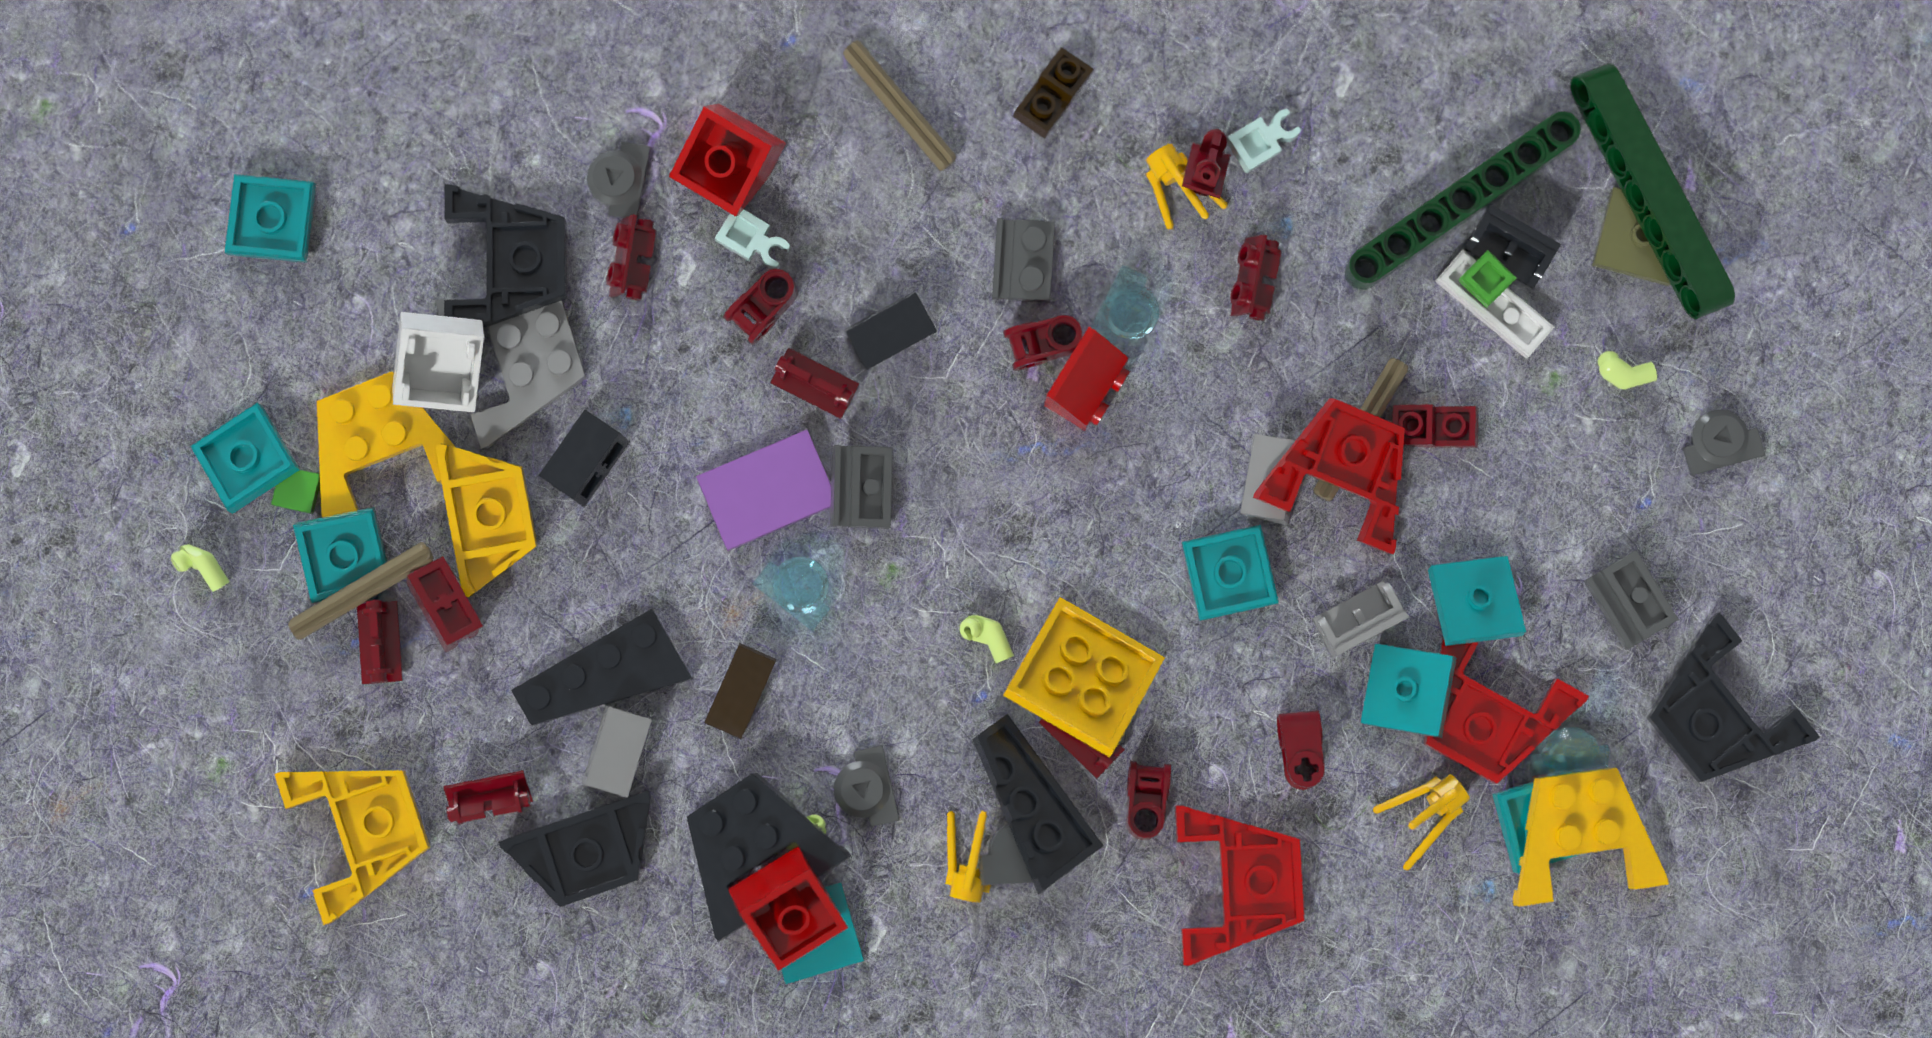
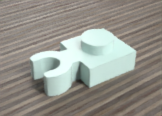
(1258, 142)
(747, 235)

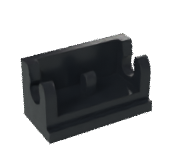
(1514, 244)
(890, 330)
(584, 458)

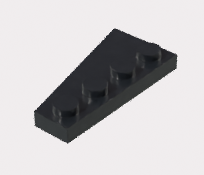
(1037, 809)

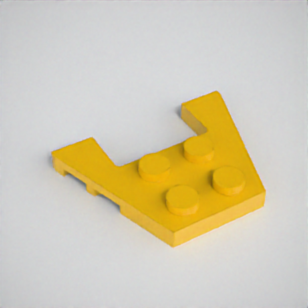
(365, 429)
(1583, 816)
(375, 825)

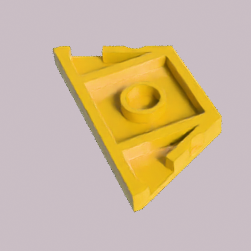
(485, 514)

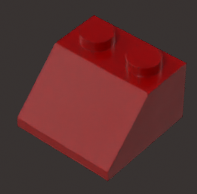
(726, 158)
(1087, 380)
(787, 908)

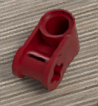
(761, 306)
(1040, 341)
(1301, 739)
(1147, 796)

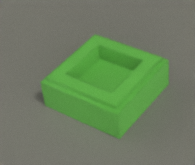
(1487, 279)
(298, 492)

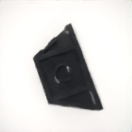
(586, 850)

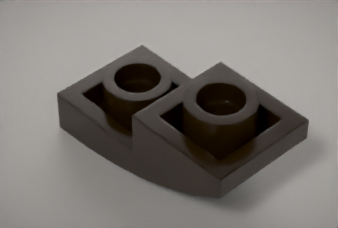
(1053, 92)
(740, 690)

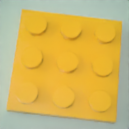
(1084, 677)

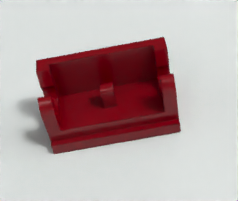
(444, 603)

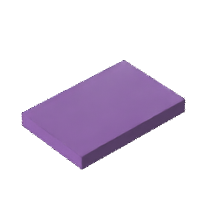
(766, 490)

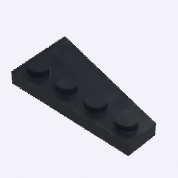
(615, 667)

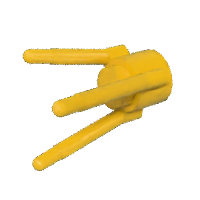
(1170, 167)
(1445, 797)
(967, 881)

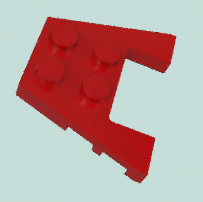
(1351, 453)
(1491, 731)
(1257, 880)

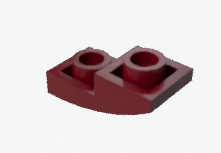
(1438, 425)

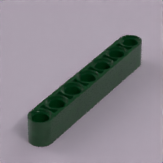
(1476, 187)
(1652, 191)

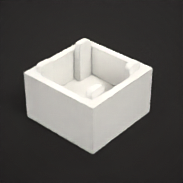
(437, 362)

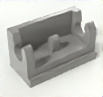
(1264, 457)
(1360, 618)
(616, 751)

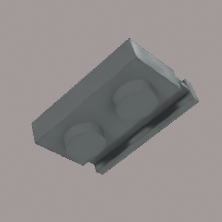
(1023, 260)
(861, 487)
(1631, 600)

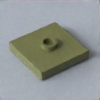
(1623, 244)

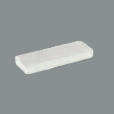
(1506, 315)

